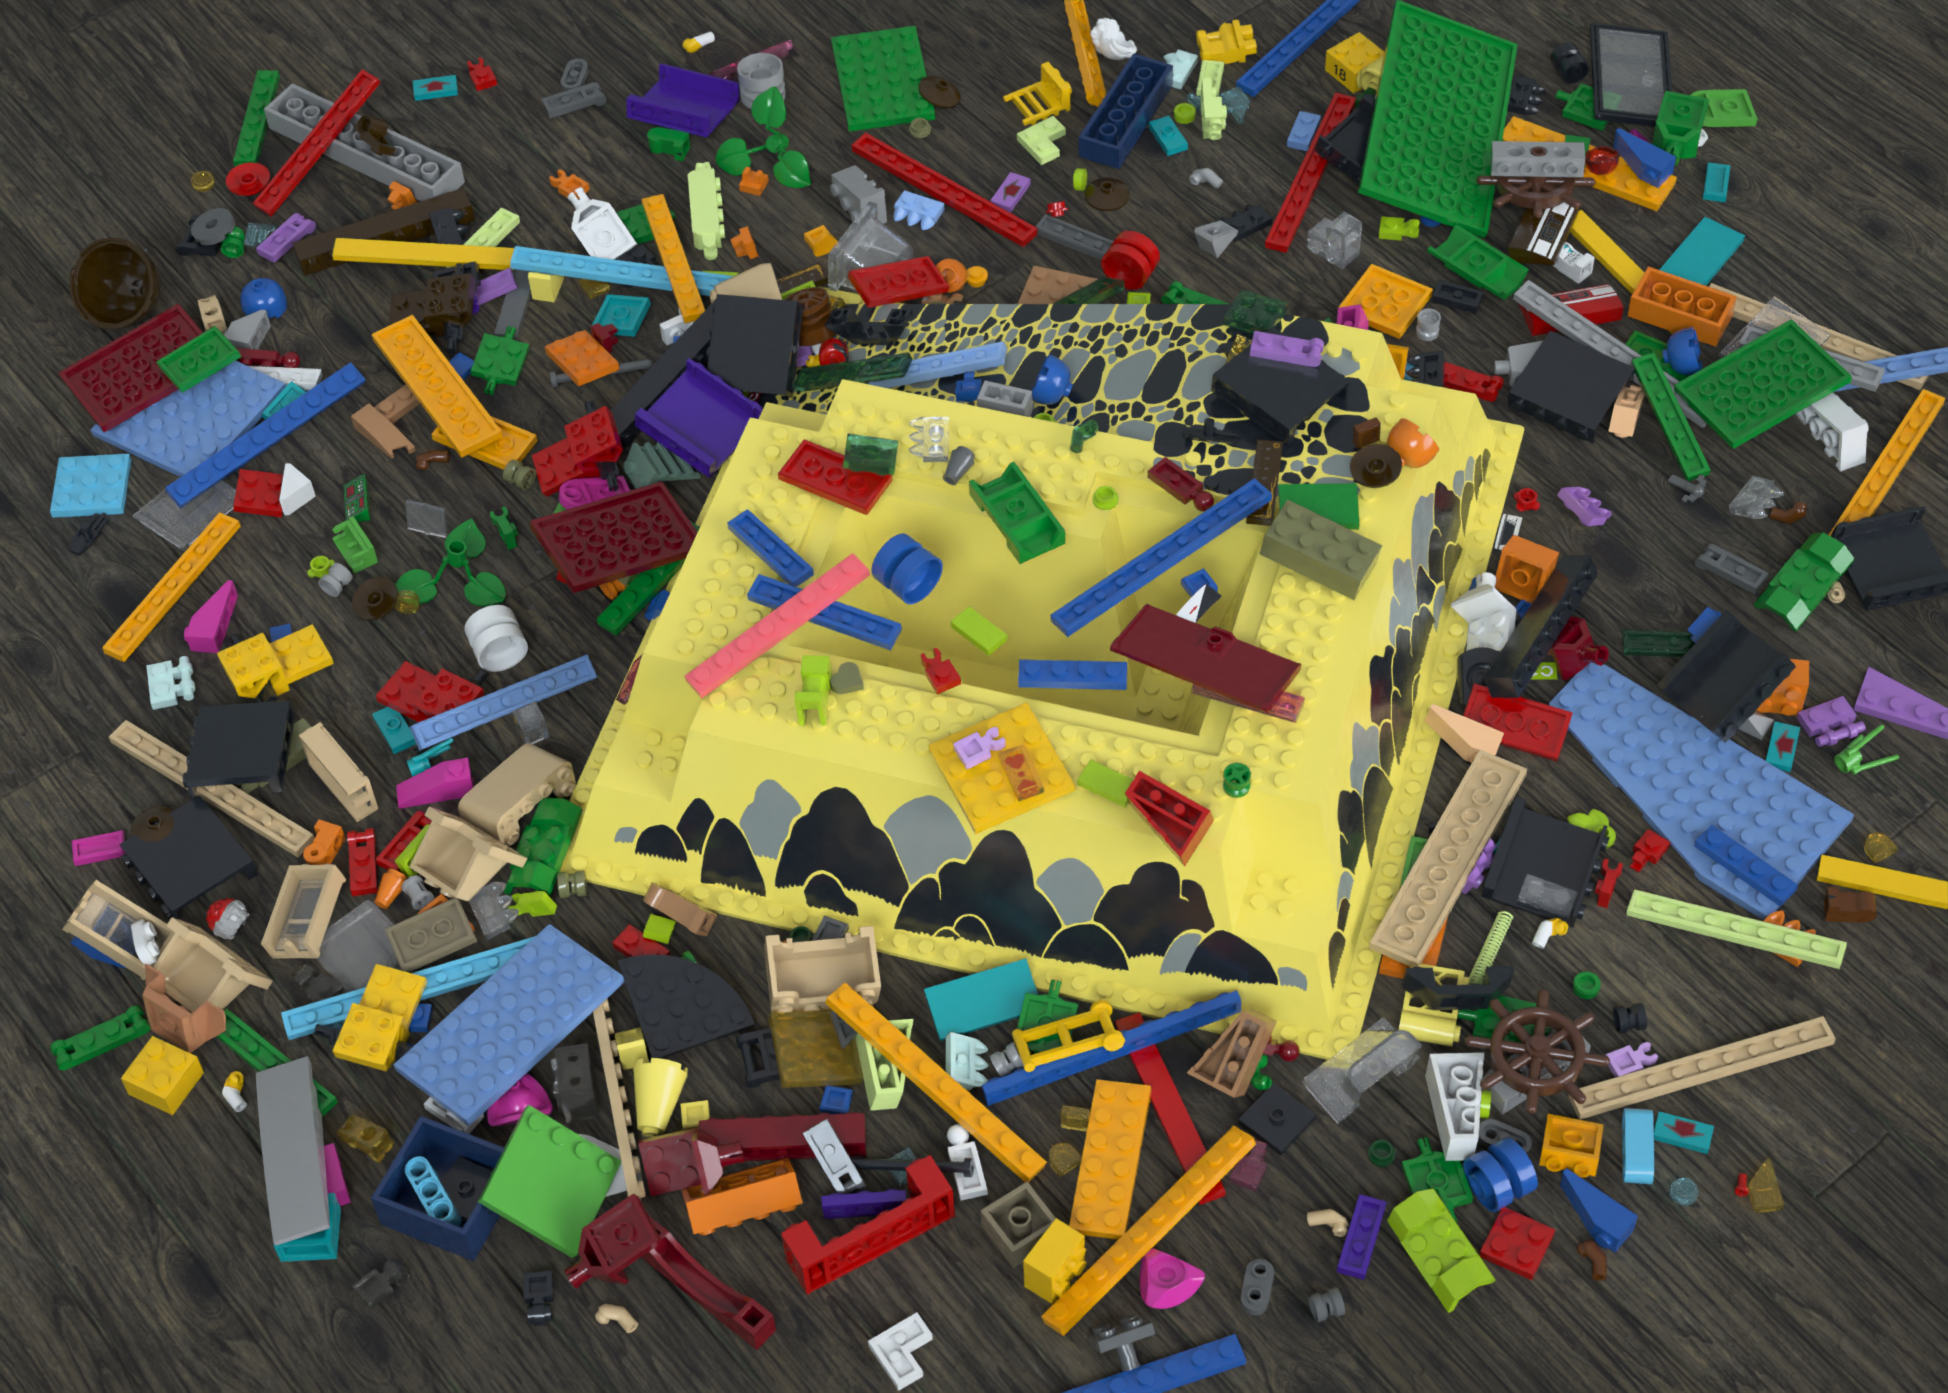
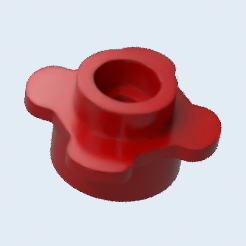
(1056, 209)
(1526, 500)

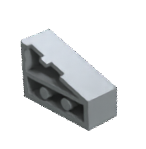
(856, 192)

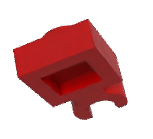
(481, 75)
(940, 674)

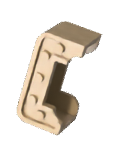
(809, 971)

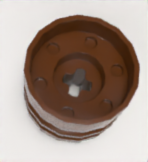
(815, 314)

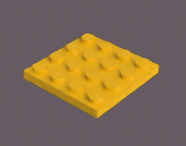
(984, 788)

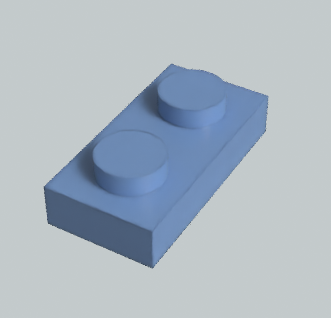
(1303, 131)

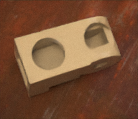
(212, 313)

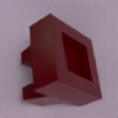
(604, 335)

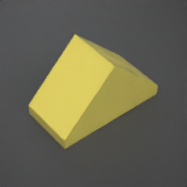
(544, 286)
(631, 1047)

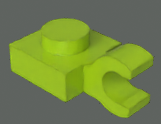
(1394, 228)
(535, 903)

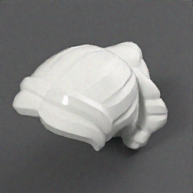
(1110, 41)

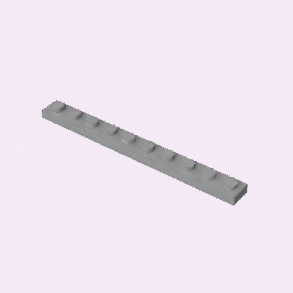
(1586, 333)

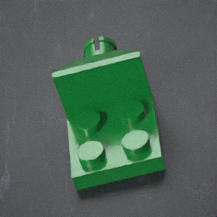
(1680, 124)

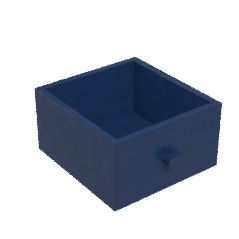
(400, 1206)

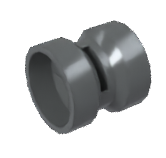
(1326, 1304)

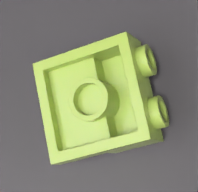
(1212, 111)

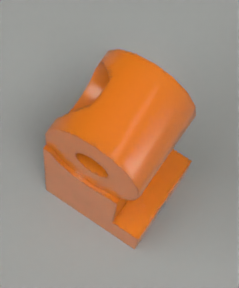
(325, 845)

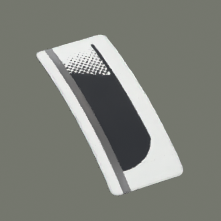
(1509, 526)

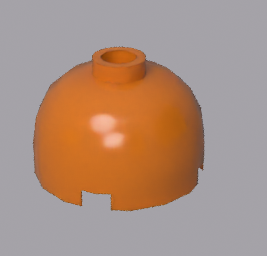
(1411, 444)

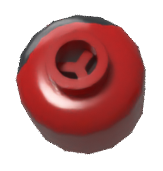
(833, 352)

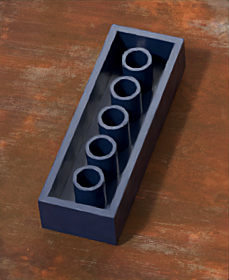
(1125, 111)

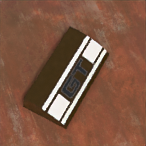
(1543, 237)

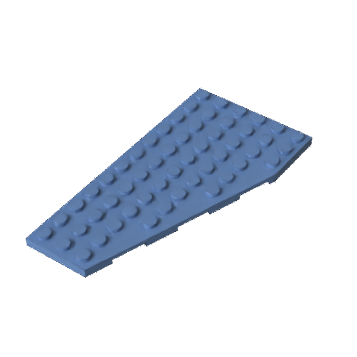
(1692, 779)

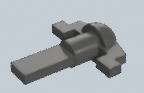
(1696, 490)

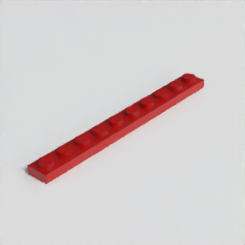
(1307, 178)
(944, 189)

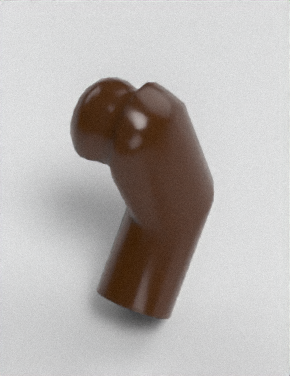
(431, 456)
(1790, 516)
(1597, 1256)

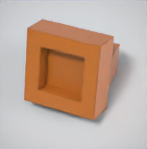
(753, 182)
(400, 196)
(744, 244)

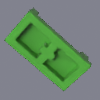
(354, 545)

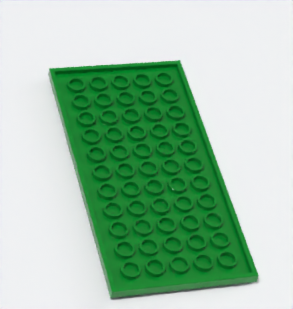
(1436, 118)

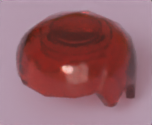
(1601, 160)

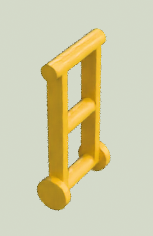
(1099, 1011)

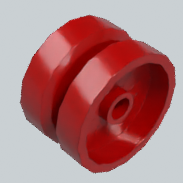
(1131, 259)

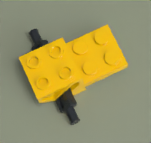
(267, 668)
(378, 1025)

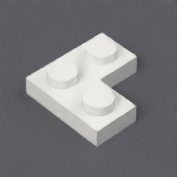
(894, 1348)

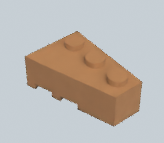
(1235, 1054)

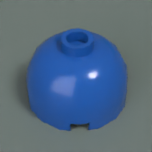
(263, 295)
(1683, 352)
(1052, 381)

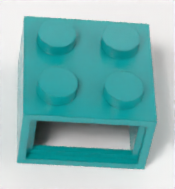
(318, 1245)

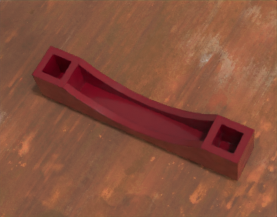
(730, 1307)

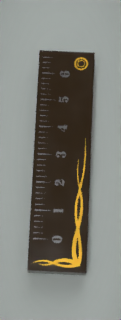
(811, 273)
(1266, 471)

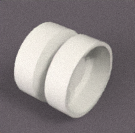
(496, 638)

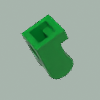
(669, 142)

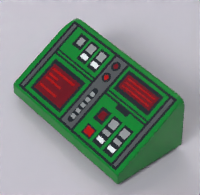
(357, 499)

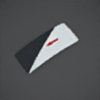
(1199, 604)

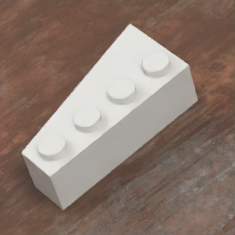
(1839, 430)
(1456, 1100)

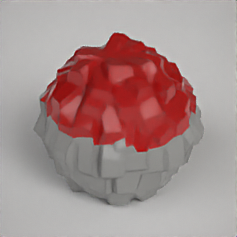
(226, 917)

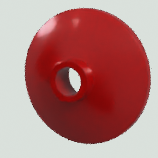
(248, 179)

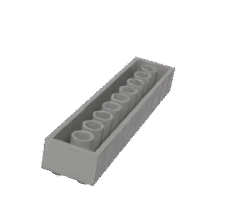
(412, 164)

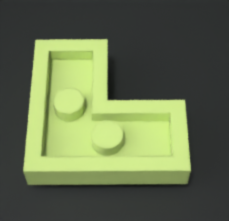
(1039, 139)

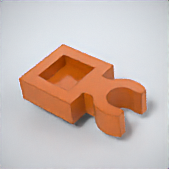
(568, 184)

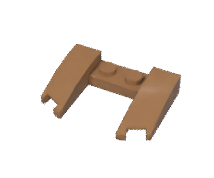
(377, 421)

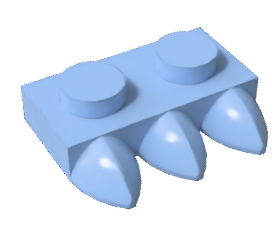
(918, 209)

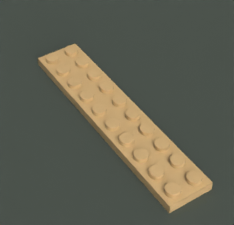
(1447, 859)

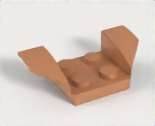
(175, 1022)

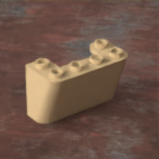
(514, 791)

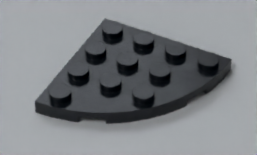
(681, 1003)

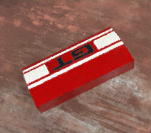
(1595, 303)

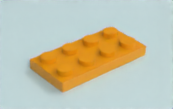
(514, 445)

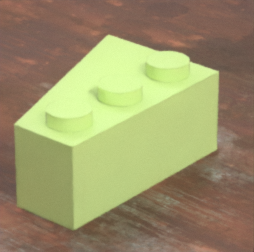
(881, 1078)

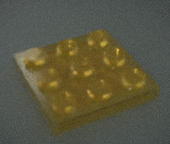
(811, 1052)

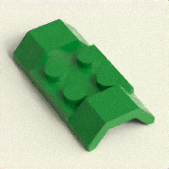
(1480, 263)
(1806, 579)
(545, 845)

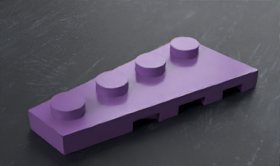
(1901, 705)

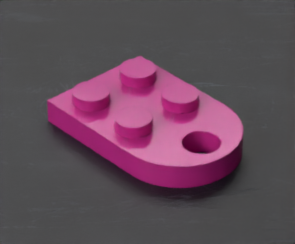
(588, 491)

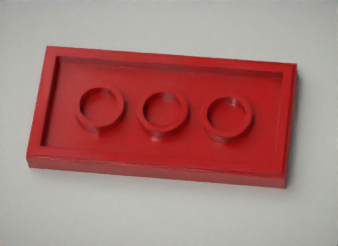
(898, 281)
(823, 474)
(1525, 723)

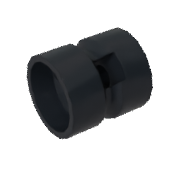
(1569, 62)

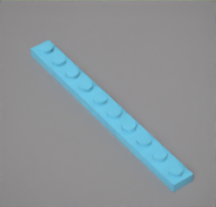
(605, 269)
(439, 978)

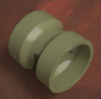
(517, 473)
(578, 883)

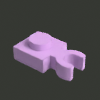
(977, 749)
(1628, 1061)

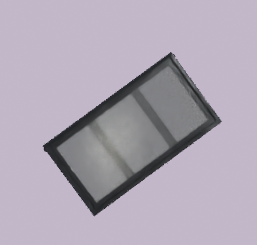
(1629, 73)

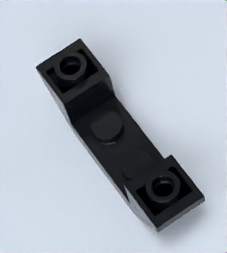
(848, 325)
(1422, 985)

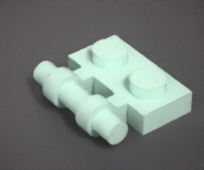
(162, 682)

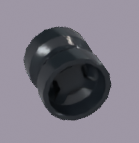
(1630, 1018)

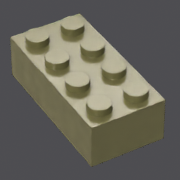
(1320, 549)

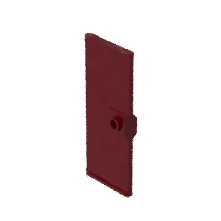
(1206, 657)

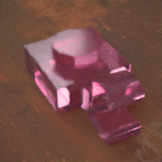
(1250, 1168)

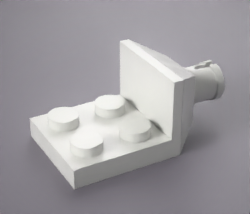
(599, 227)
(1488, 614)

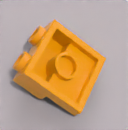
(1571, 1145)

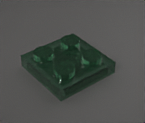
(1254, 312)
(870, 454)

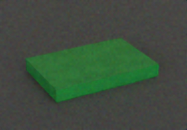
(1646, 345)
(198, 359)
(1331, 501)

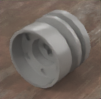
(758, 74)

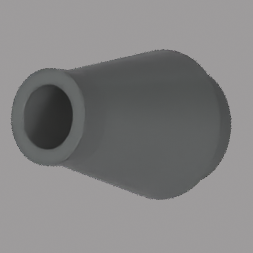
(959, 463)

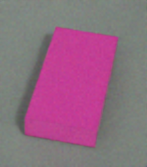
(97, 848)

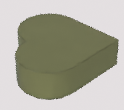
(847, 679)

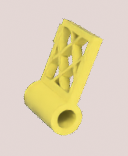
(1433, 1025)

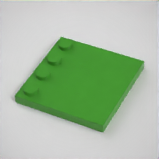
(549, 1181)

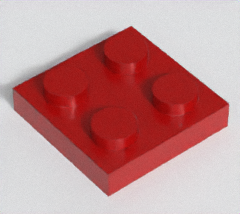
(258, 493)
(1517, 1243)

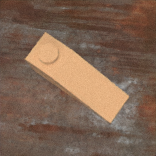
(1627, 411)
(1463, 733)

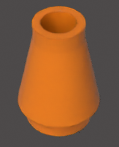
(389, 888)

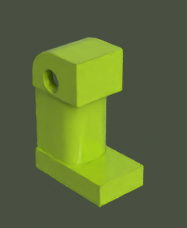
(816, 677)

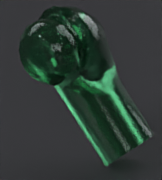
(1082, 433)

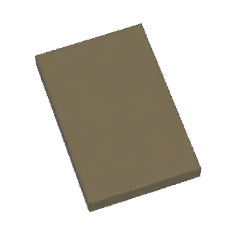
(430, 935)

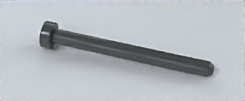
(623, 367)

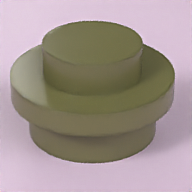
(919, 128)

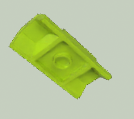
(1439, 1247)

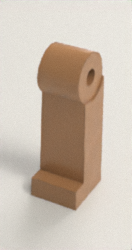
(680, 909)

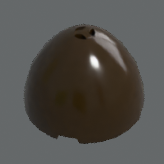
(105, 282)

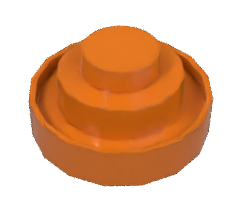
(953, 273)

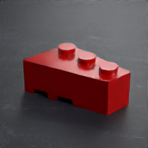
(1170, 815)

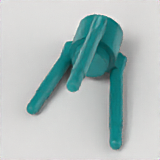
(421, 762)

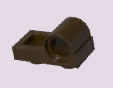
(373, 131)

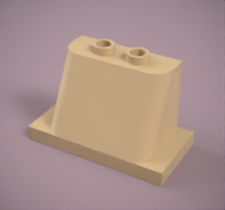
(460, 856)
(204, 968)

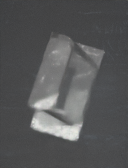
(863, 246)
(1359, 1065)

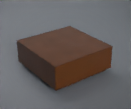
(1366, 433)

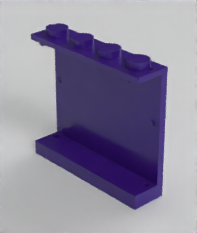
(685, 101)
(699, 418)

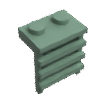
(646, 467)

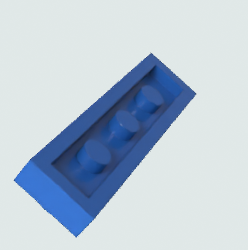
(770, 548)
(1072, 674)
(1746, 865)

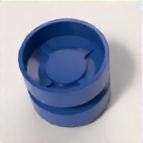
(907, 568)
(1500, 1174)

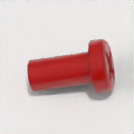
(1741, 1190)

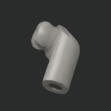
(1205, 175)

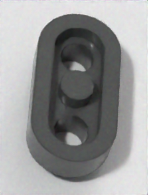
(574, 74)
(1500, 1131)
(1257, 1285)

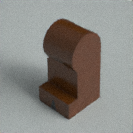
(1849, 906)

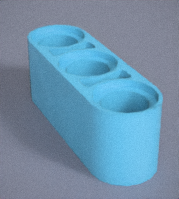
(1637, 1146)
(426, 1185)

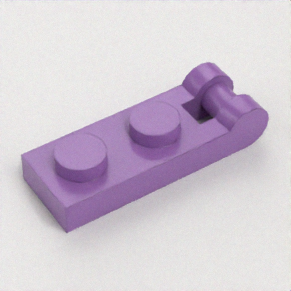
(282, 238)
(1287, 349)

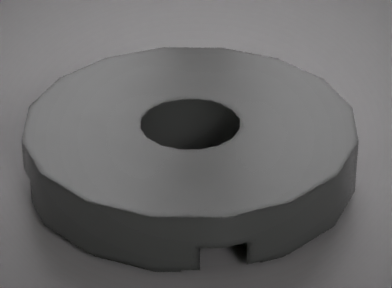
(219, 219)

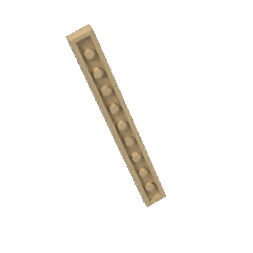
(1838, 343)
(224, 797)
(1704, 1067)
(618, 1096)

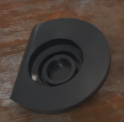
(1471, 669)

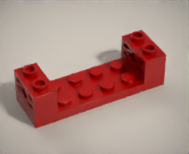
(927, 1207)

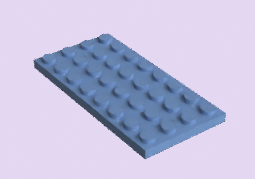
(509, 1024)

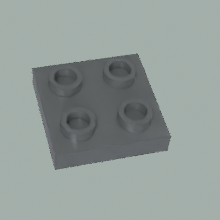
(1121, 1337)

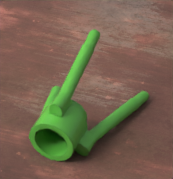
(1850, 757)

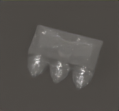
(931, 438)
(1754, 497)
(490, 909)

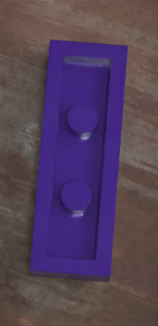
(861, 1204)
(1361, 1237)

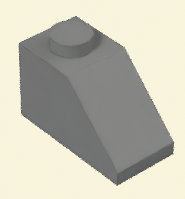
(249, 330)

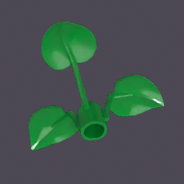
(770, 110)
(460, 544)

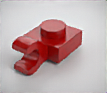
(1648, 848)
(1606, 887)

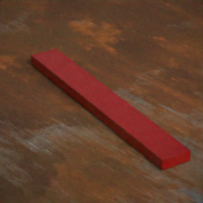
(316, 143)
(1168, 1105)

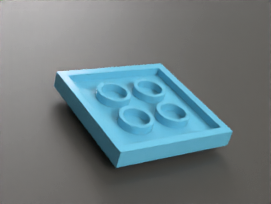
(91, 485)

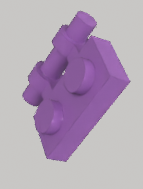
(1827, 716)

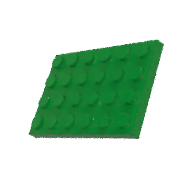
(881, 78)
(1762, 383)

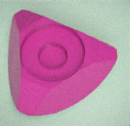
(512, 1103)
(1167, 1280)

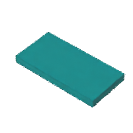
(1703, 252)
(980, 999)

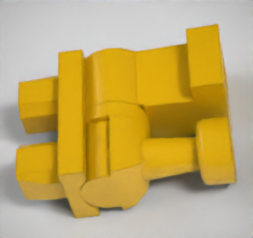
(1227, 44)

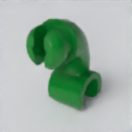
(1259, 1080)

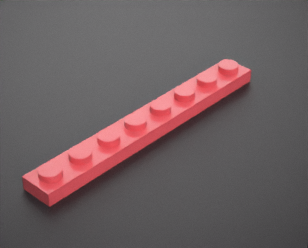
(777, 625)

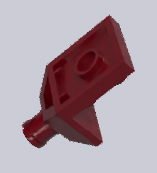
(1576, 649)
(686, 1160)
(614, 1243)

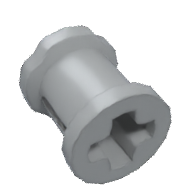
(417, 892)

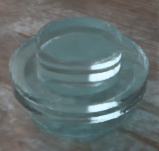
(1684, 1191)

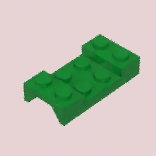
(1019, 514)

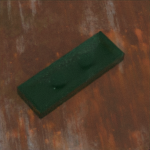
(1656, 643)

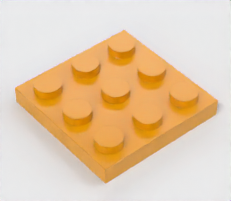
(1388, 300)

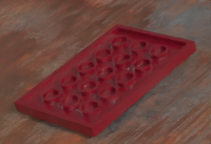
(124, 373)
(616, 536)

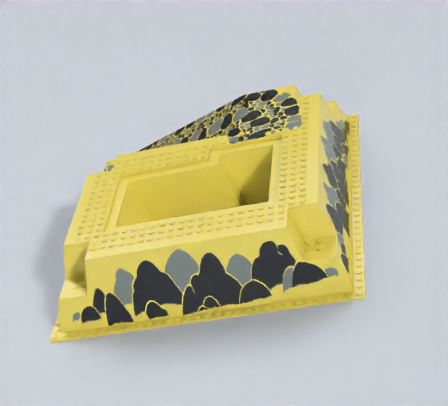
(856, 815)

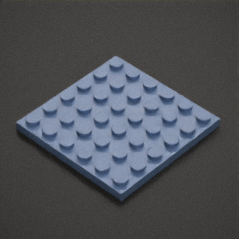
(196, 423)

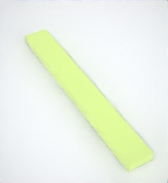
(1737, 929)

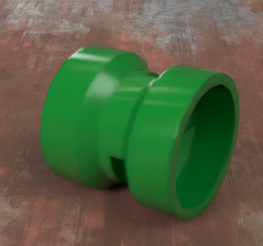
(233, 244)

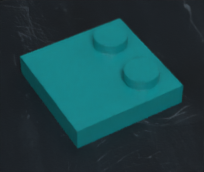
(623, 312)

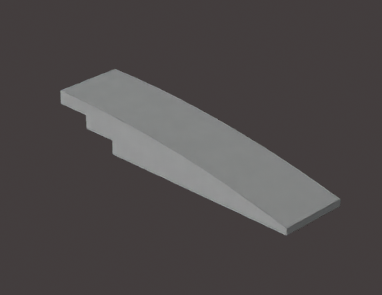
(292, 1150)

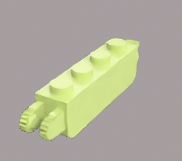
(705, 211)

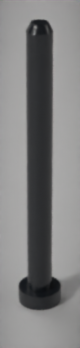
(965, 1167)

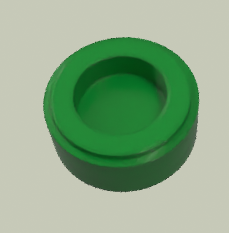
(1586, 985)

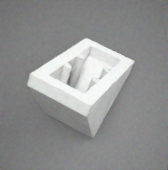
(295, 490)

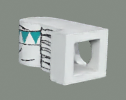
(1573, 263)

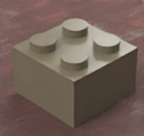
(1016, 1222)

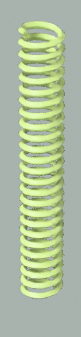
(1492, 945)

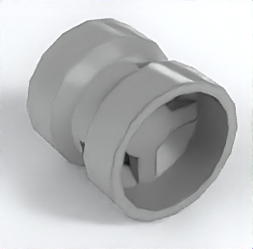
(1428, 324)
(335, 580)
(1006, 1060)

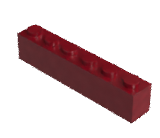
(783, 1136)

